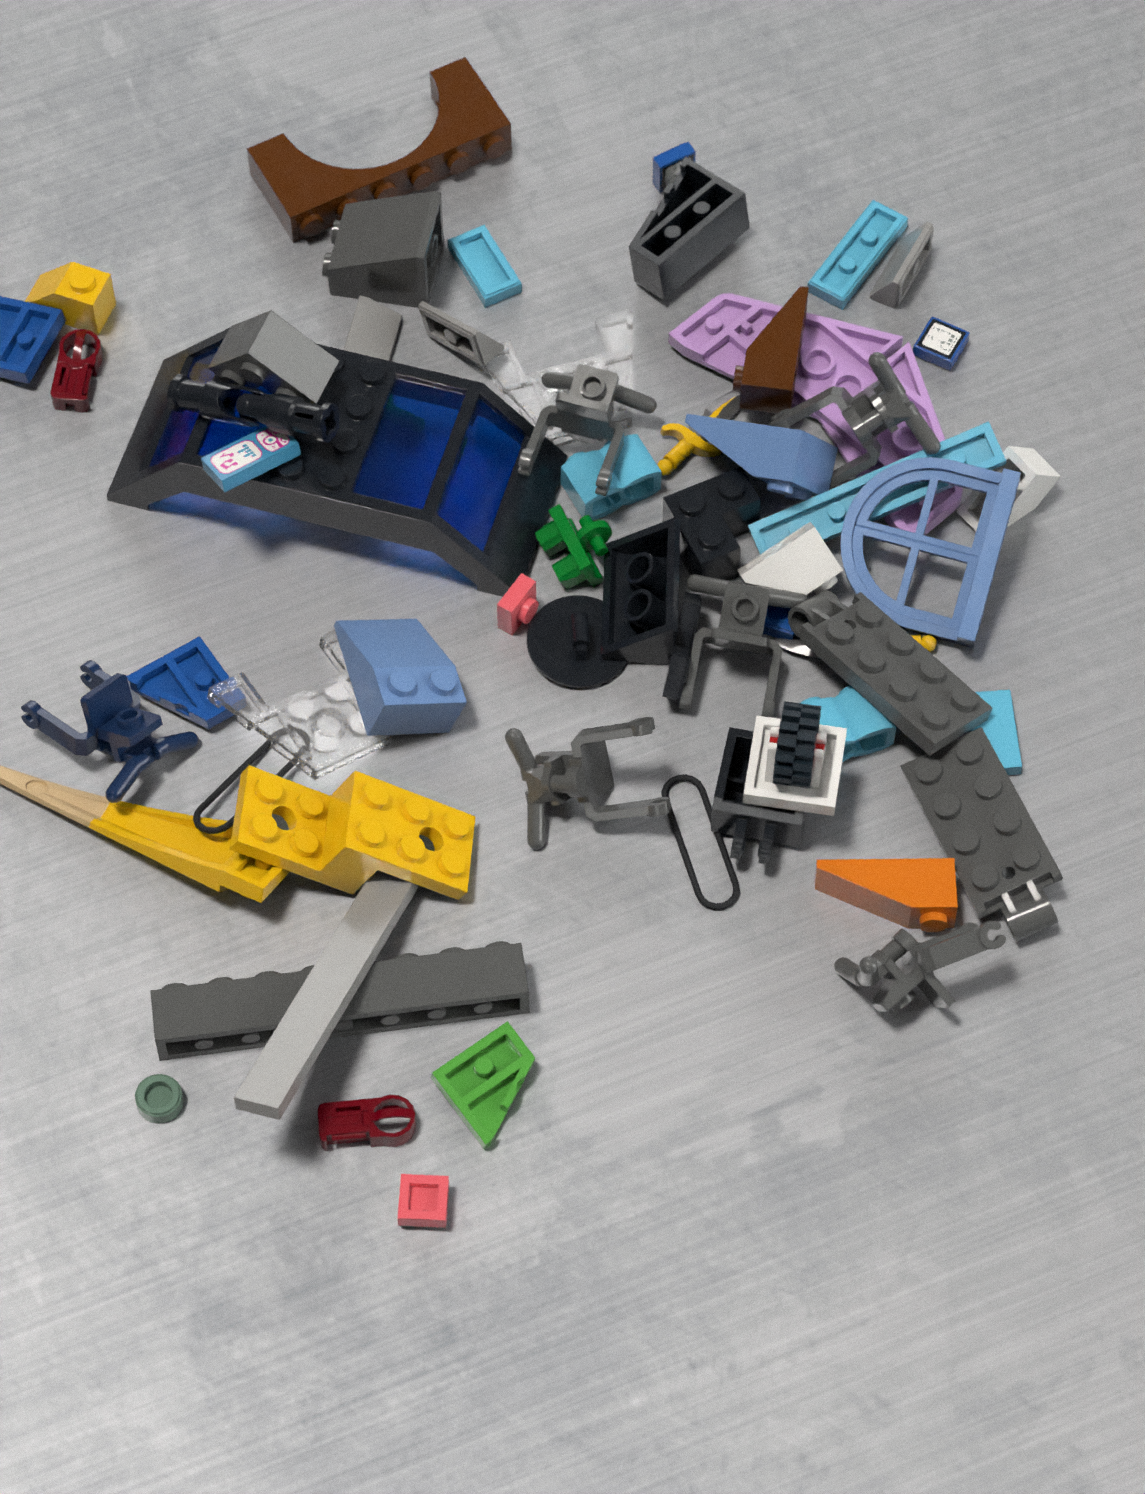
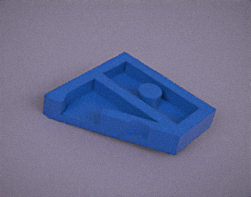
(26, 337)
(182, 683)

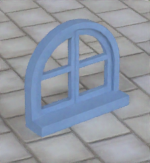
(980, 559)

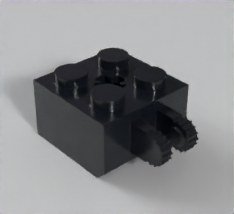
(749, 820)

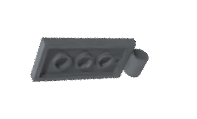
(889, 669)
(986, 831)

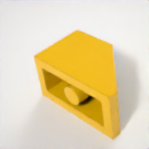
(80, 292)

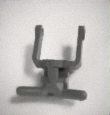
(868, 414)
(586, 415)
(739, 628)
(578, 774)
(919, 964)

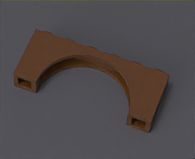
(313, 194)

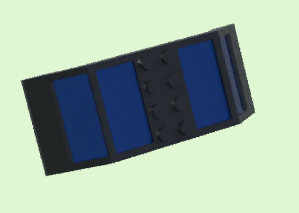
(411, 463)

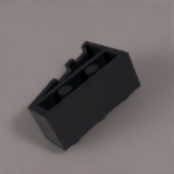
(687, 229)

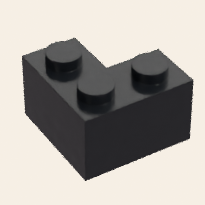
(711, 519)

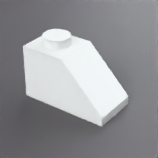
(1035, 483)
(794, 564)

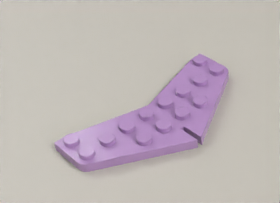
(829, 356)

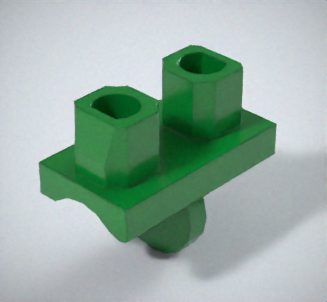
(564, 533)

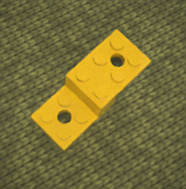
(353, 832)

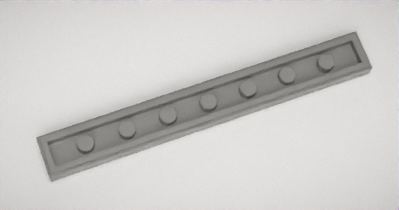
(324, 996)

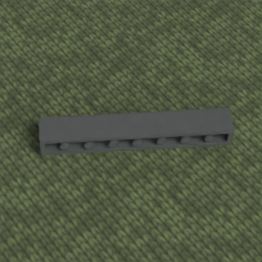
(392, 997)

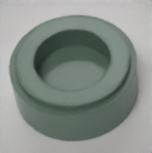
(159, 1098)

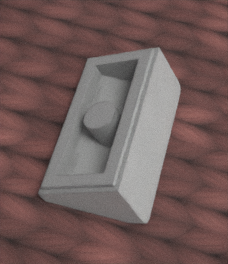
(903, 267)
(373, 329)
(459, 335)

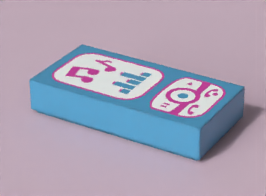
(249, 457)

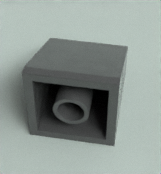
(387, 249)

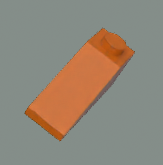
(904, 891)

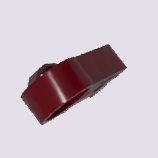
(74, 374)
(356, 1120)

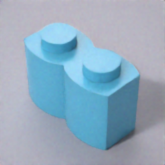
(632, 480)
(866, 726)

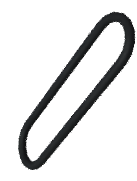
(215, 830)
(736, 890)

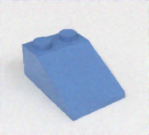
(782, 457)
(400, 677)

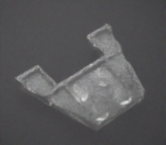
(532, 396)
(311, 729)

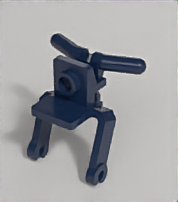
(113, 727)

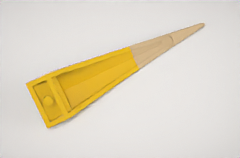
(158, 835)

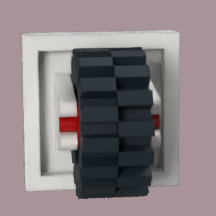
(795, 761)

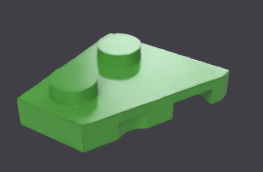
(485, 1080)

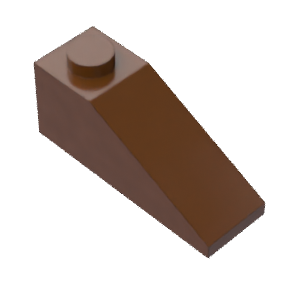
(773, 359)

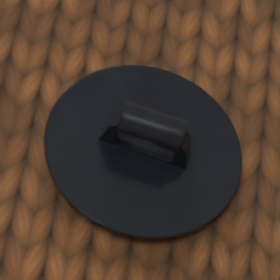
(567, 642)

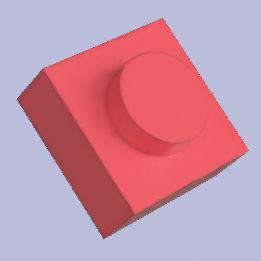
(517, 605)
(423, 1200)

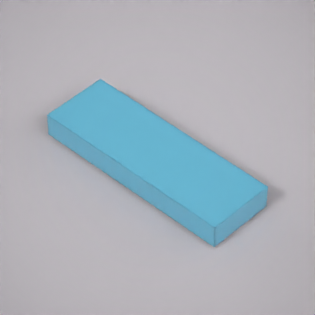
(857, 254)

